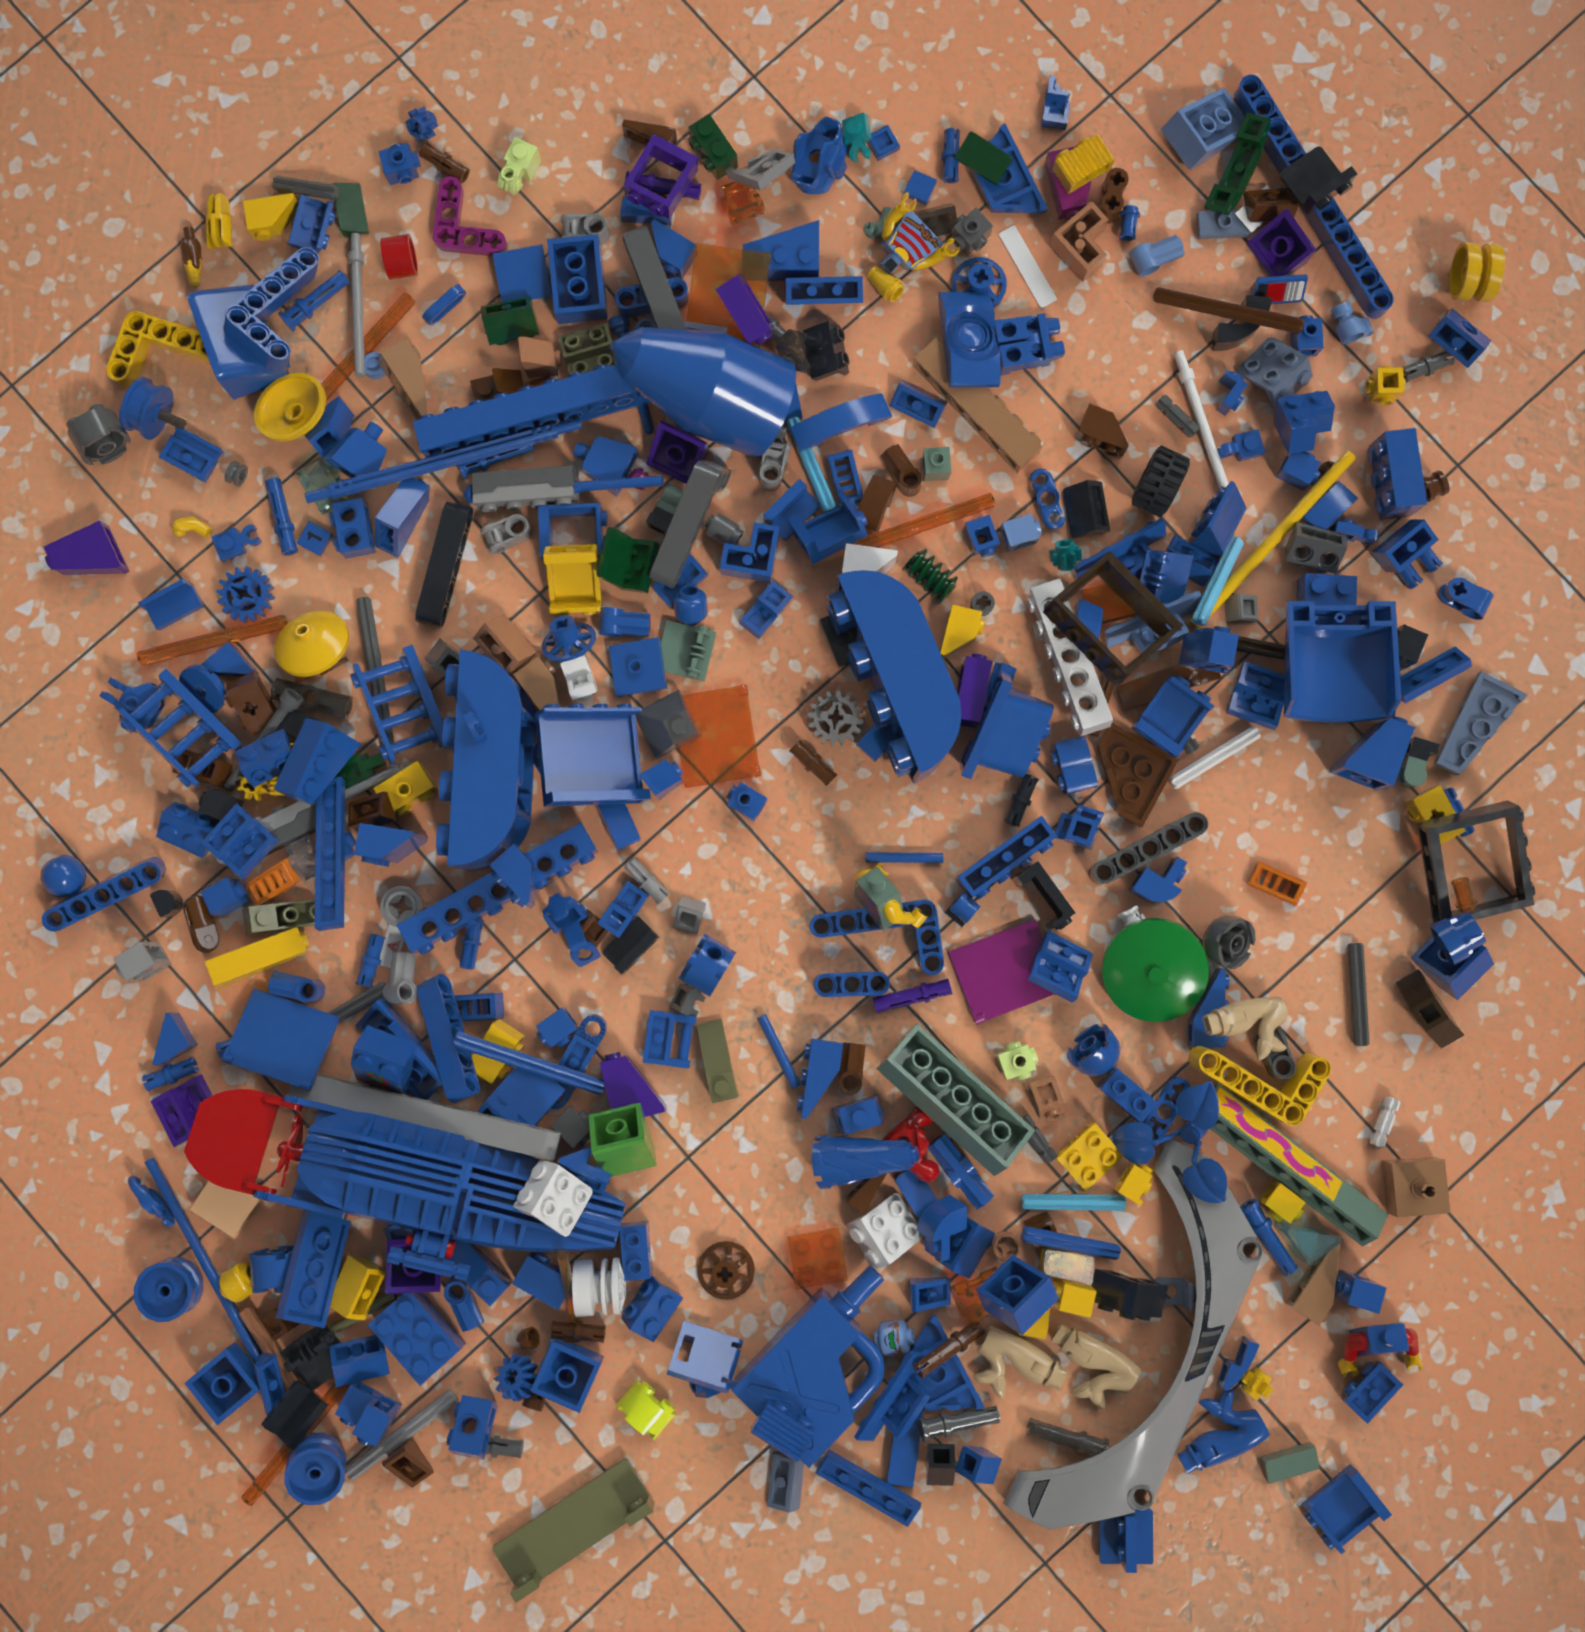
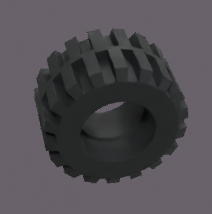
(1160, 481)

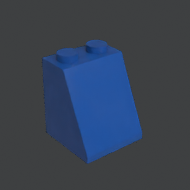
(1376, 755)

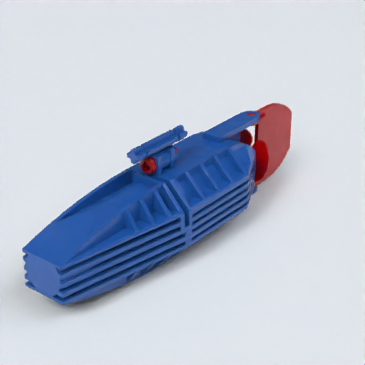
(390, 1176)

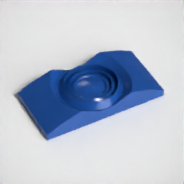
(969, 339)

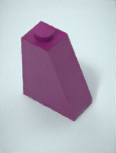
(1066, 204)

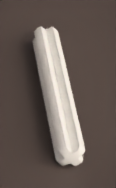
(1214, 757)

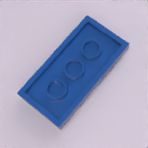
(313, 1269)

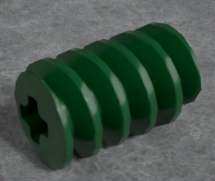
(931, 575)

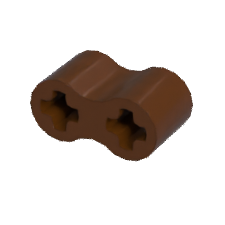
(1113, 194)

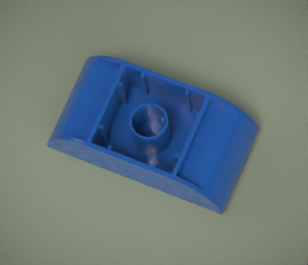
(903, 666)
(489, 779)

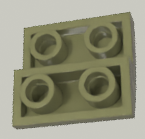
(587, 349)

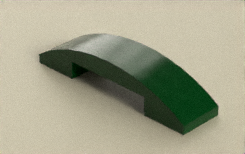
(1241, 164)

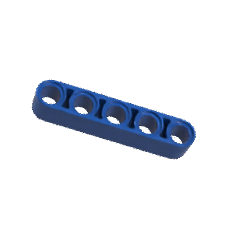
(95, 903)
(442, 1023)

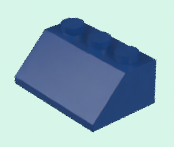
(385, 845)

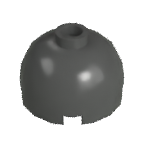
(1229, 940)

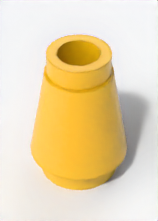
(886, 284)

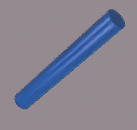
(903, 857)
(779, 1051)

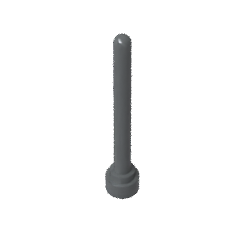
(288, 702)

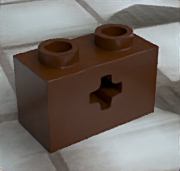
(253, 690)

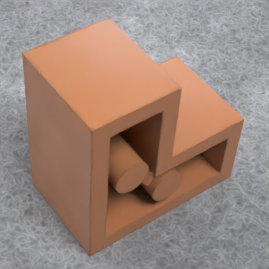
(1076, 242)

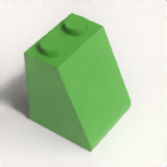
(622, 1140)

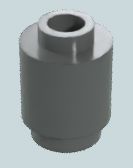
(723, 529)

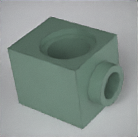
(936, 464)

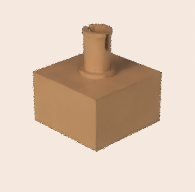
(1416, 1186)

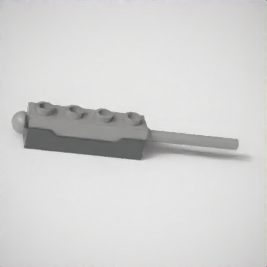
(300, 818)

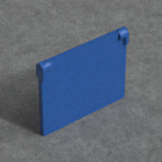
(281, 1039)

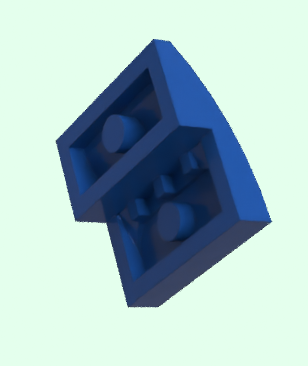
(522, 273)
(1257, 696)
(240, 841)
(1060, 966)

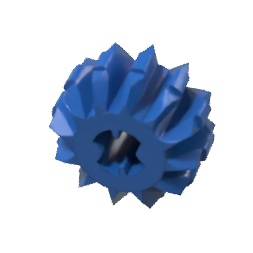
(516, 1377)

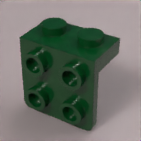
(626, 561)

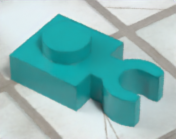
(856, 133)

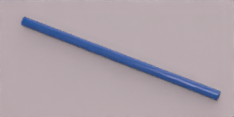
(202, 1257)

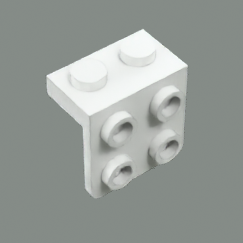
(553, 1197)
(885, 1231)

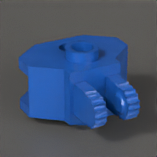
(132, 698)

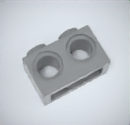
(141, 961)

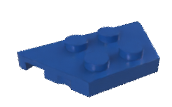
(1017, 188)
(949, 1382)

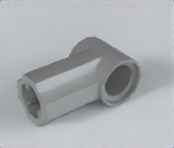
(401, 978)

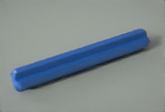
(1070, 1243)

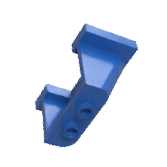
(1008, 731)

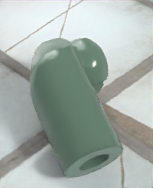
(874, 230)

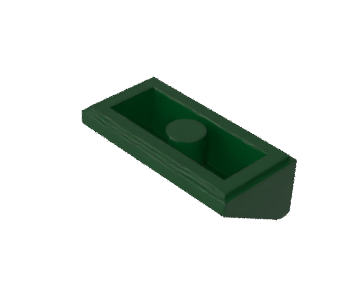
(983, 158)
(351, 209)

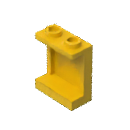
(573, 579)

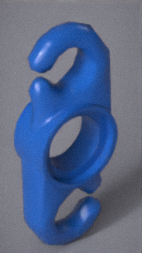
(1046, 510)
(151, 1201)

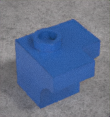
(1080, 827)

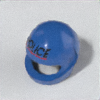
(63, 876)

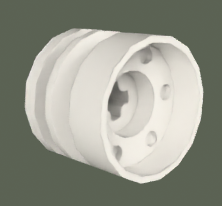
(597, 1287)

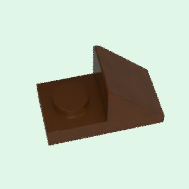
(501, 381)

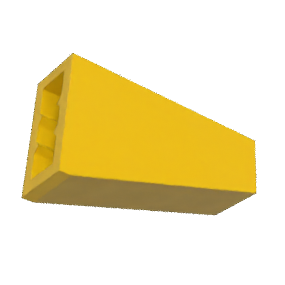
(256, 958)

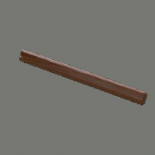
(1229, 310)

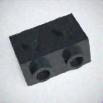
(826, 350)

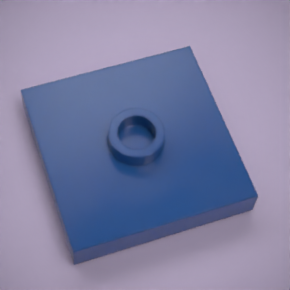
(638, 667)

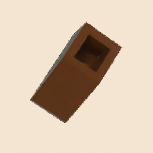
(1102, 430)

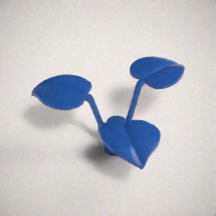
(1201, 1109)

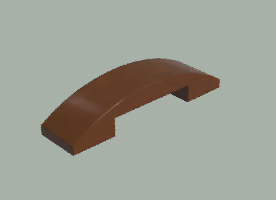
(1142, 690)

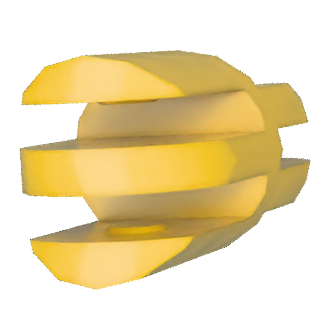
(218, 222)

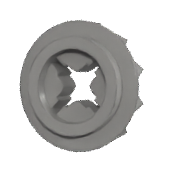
(395, 896)

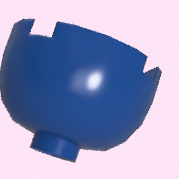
(1096, 1051)

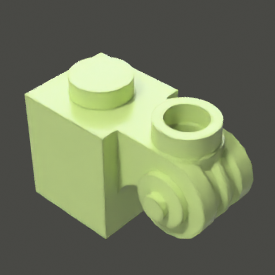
(521, 162)

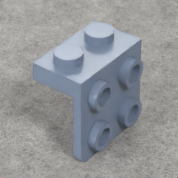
(1276, 369)

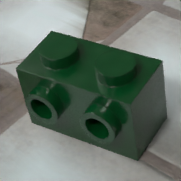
(712, 146)
(509, 320)

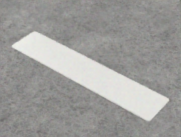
(1027, 266)

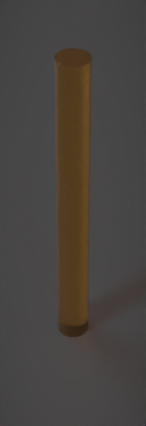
(566, 1277)

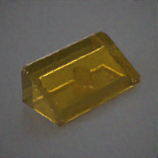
(1067, 1265)

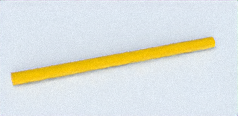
(1282, 529)

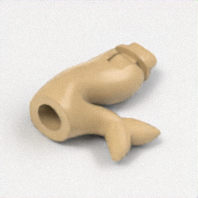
(1241, 1016)
(1094, 1354)
(1026, 1358)

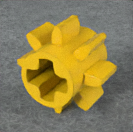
(259, 790)
(1256, 1384)

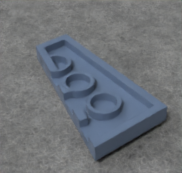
(1481, 714)

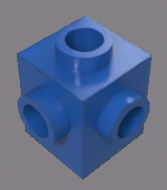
(399, 164)

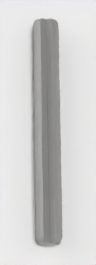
(401, 1435)

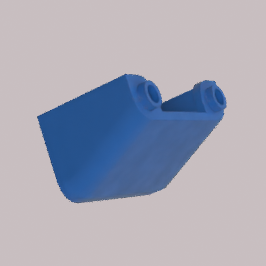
(231, 364)

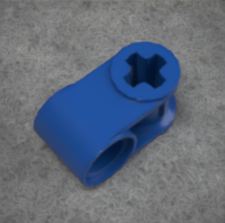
(1466, 597)

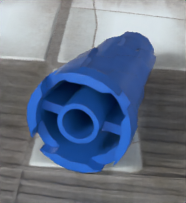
(850, 1159)

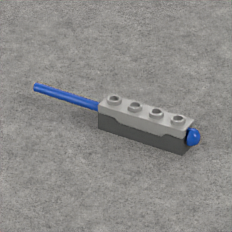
(540, 487)

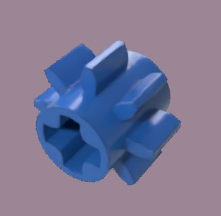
(421, 123)

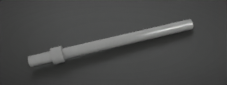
(356, 260)

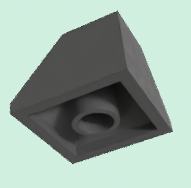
(668, 724)

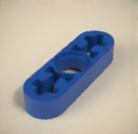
(1169, 1091)

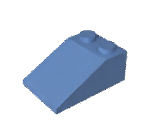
(1204, 128)

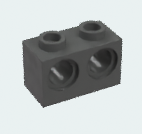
(1317, 542)

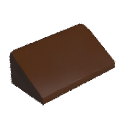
(1269, 203)
(371, 810)

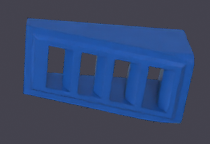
(854, 475)
(491, 1002)

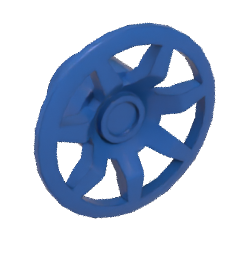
(981, 278)
(565, 635)

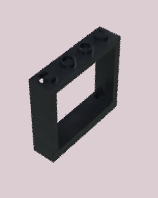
(1434, 865)

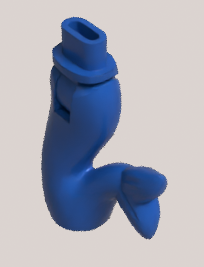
(1221, 1445)

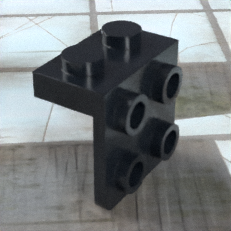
(1316, 180)

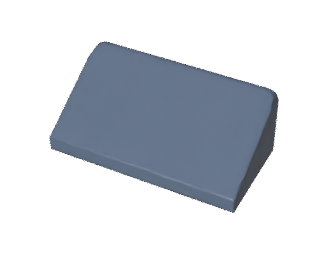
(785, 1483)

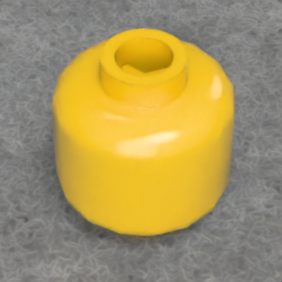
(236, 1282)

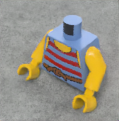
(910, 240)

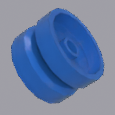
(168, 1289)
(315, 1469)

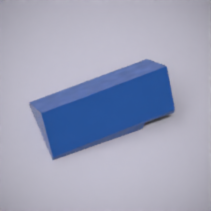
(424, 1074)

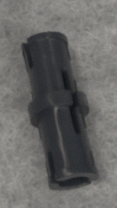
(1021, 800)

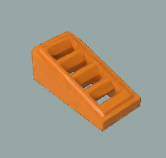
(271, 883)
(1301, 885)

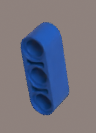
(639, 306)
(863, 978)

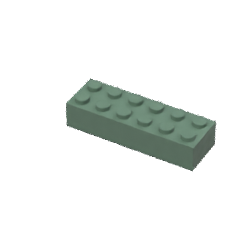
(956, 1100)

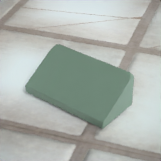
(1290, 1462)

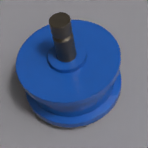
(148, 409)

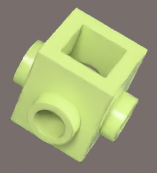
(1007, 1061)

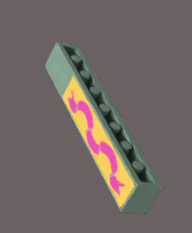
(1297, 1169)

